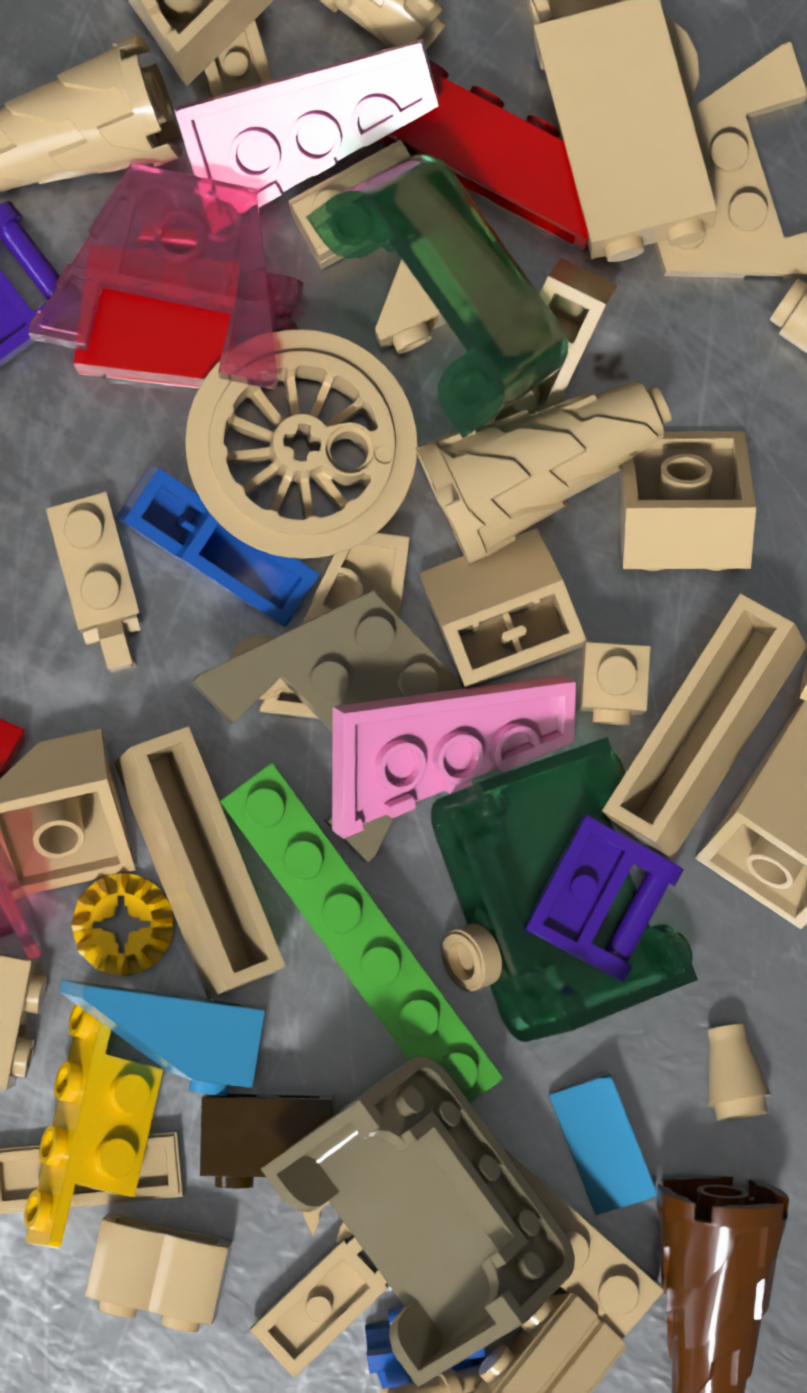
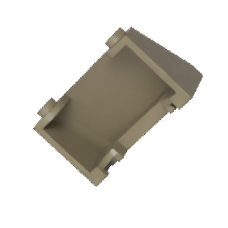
(432, 1212)

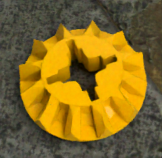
(144, 902)

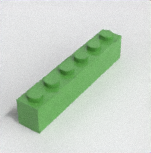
(357, 930)

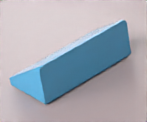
(603, 1144)

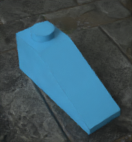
(185, 1035)

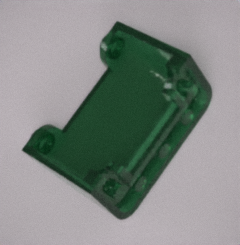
(466, 274)
(499, 854)

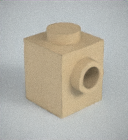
(614, 682)

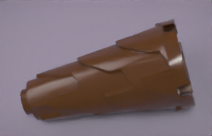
(717, 1276)

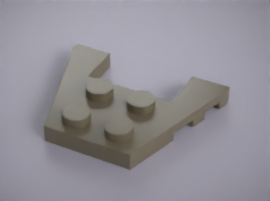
(330, 661)

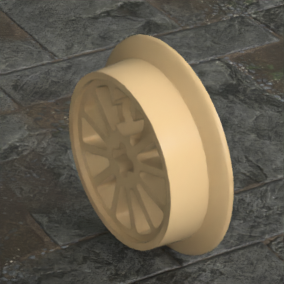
(387, 448)

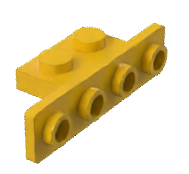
(95, 1131)

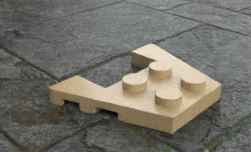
(746, 227)

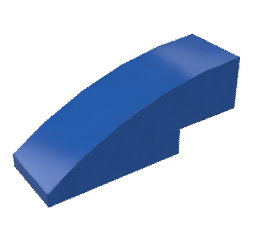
(183, 527)

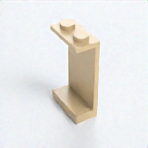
(626, 128)

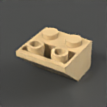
(503, 610)

